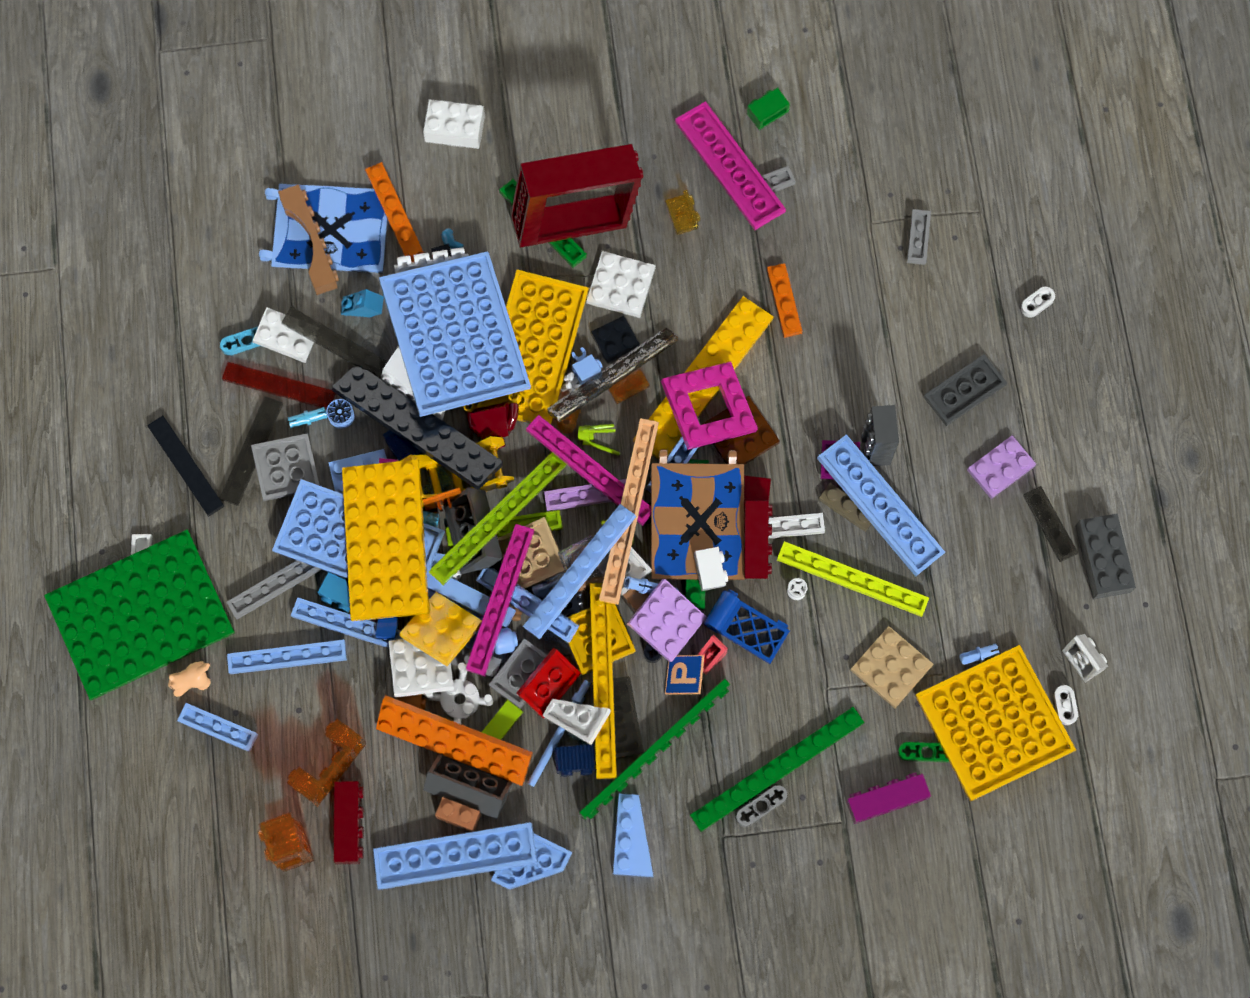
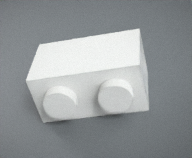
(710, 568)

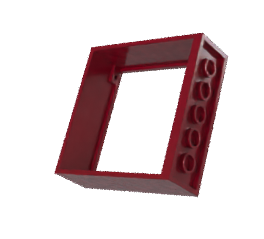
(572, 174)

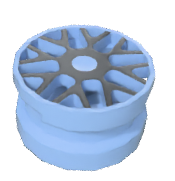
(340, 413)

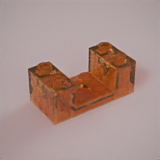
(317, 790)
(285, 842)

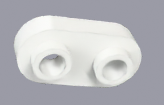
(1036, 301)
(1065, 706)

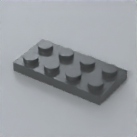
(965, 390)

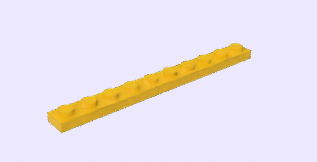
(603, 682)

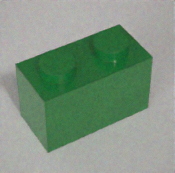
(768, 108)

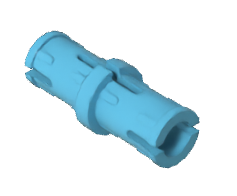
(307, 417)

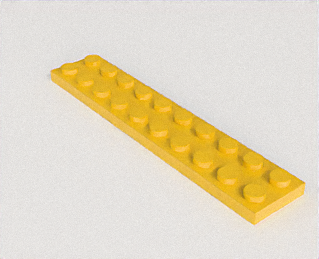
(728, 344)

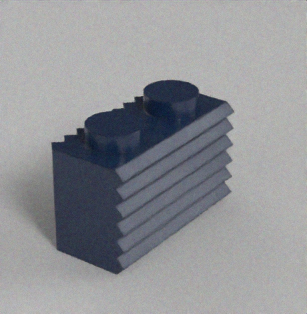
(575, 759)

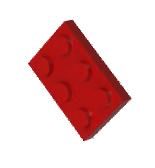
(548, 682)

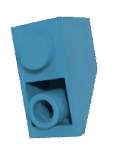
(362, 304)
(336, 591)

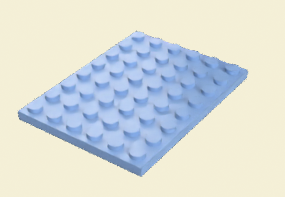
(454, 333)

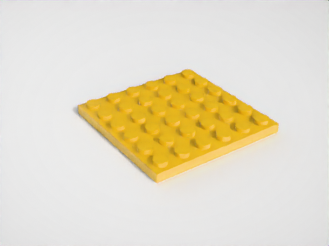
(995, 723)

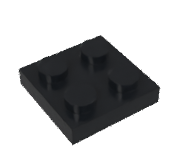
(615, 339)

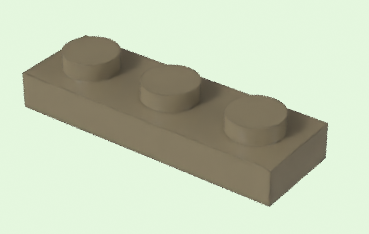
(843, 505)

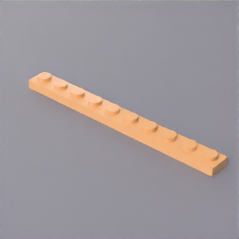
(632, 501)

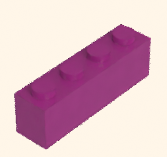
(888, 798)

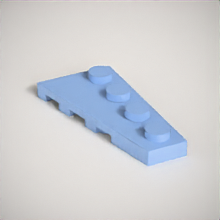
(631, 844)

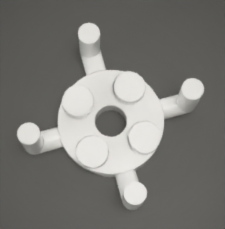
(463, 687)

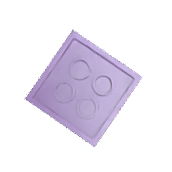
(666, 620)

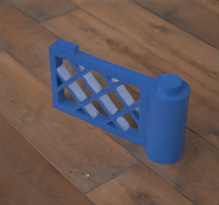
(724, 612)

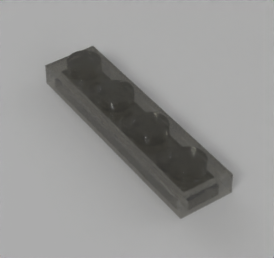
(1050, 524)

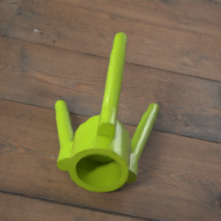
(588, 432)

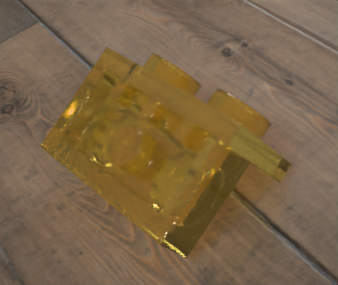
(683, 213)

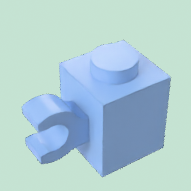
(585, 367)

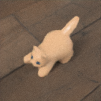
(192, 677)

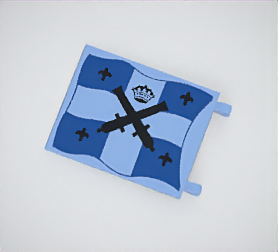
(348, 222)

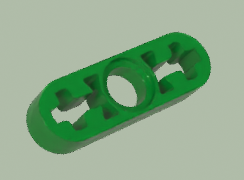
(941, 757)

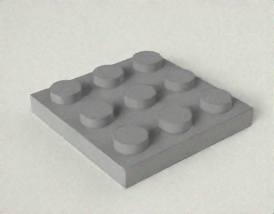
(283, 464)

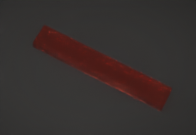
(278, 385)

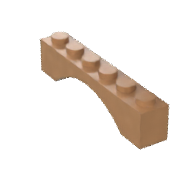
(320, 272)

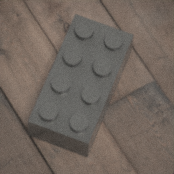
(880, 435)
(1105, 556)

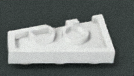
(578, 719)

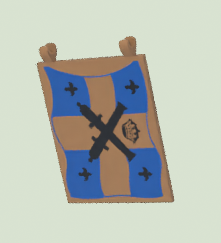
(696, 511)

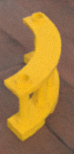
(490, 444)

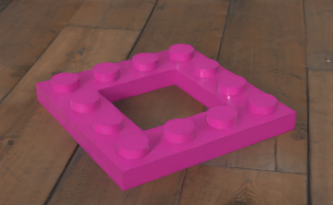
(698, 435)

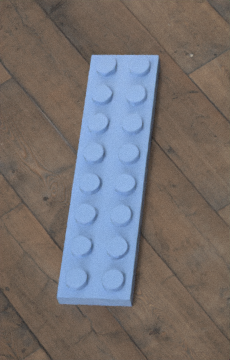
(881, 505)
(455, 856)

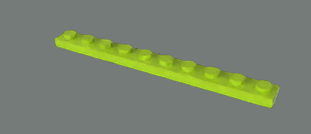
(497, 519)

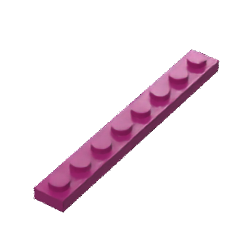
(583, 464)
(500, 600)

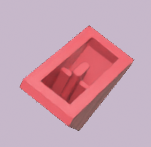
(713, 652)

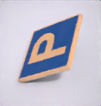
(685, 675)

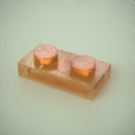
(629, 386)

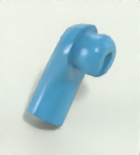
(447, 237)

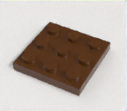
(748, 445)

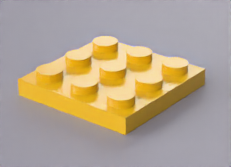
(442, 630)
(582, 640)

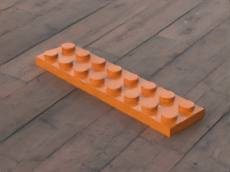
(454, 740)

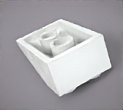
(1085, 657)

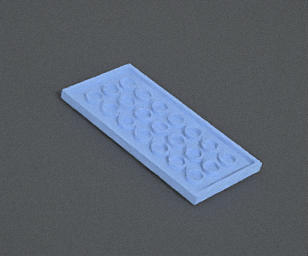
(317, 532)

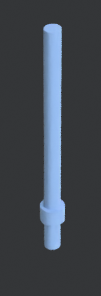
(577, 698)

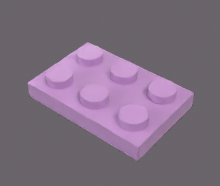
(1001, 467)

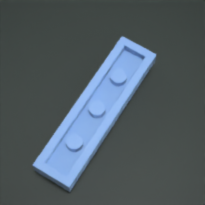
(217, 727)

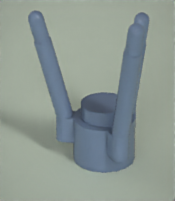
(542, 589)

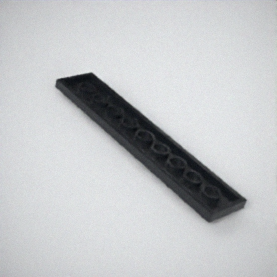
(425, 433)

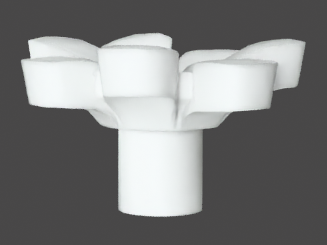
(571, 383)

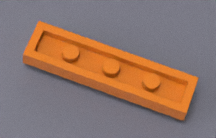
(784, 300)

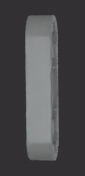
(752, 819)

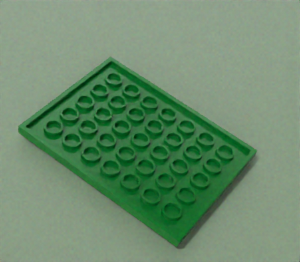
(139, 614)

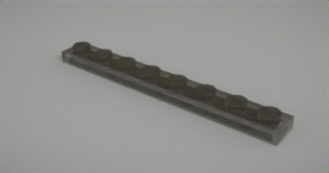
(612, 374)

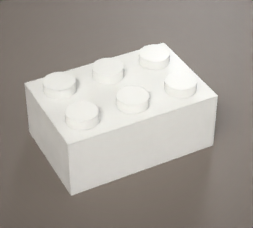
(454, 124)

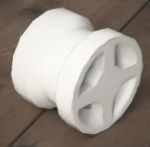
(799, 586)

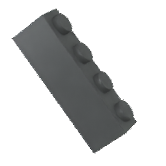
(466, 512)
(467, 786)

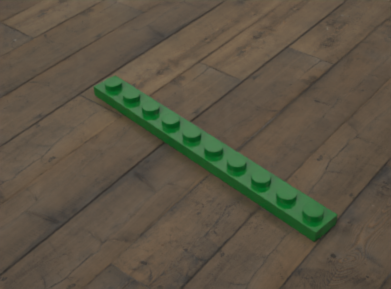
(649, 755)
(776, 769)

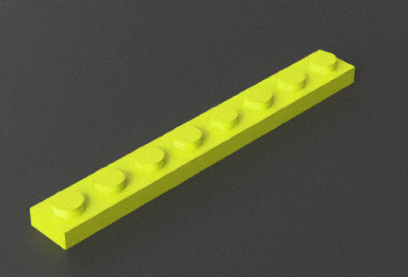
(853, 579)

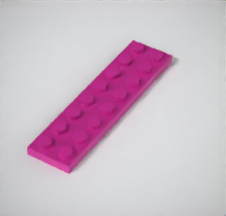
(730, 165)

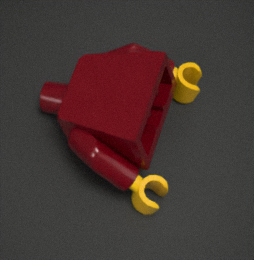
(494, 420)

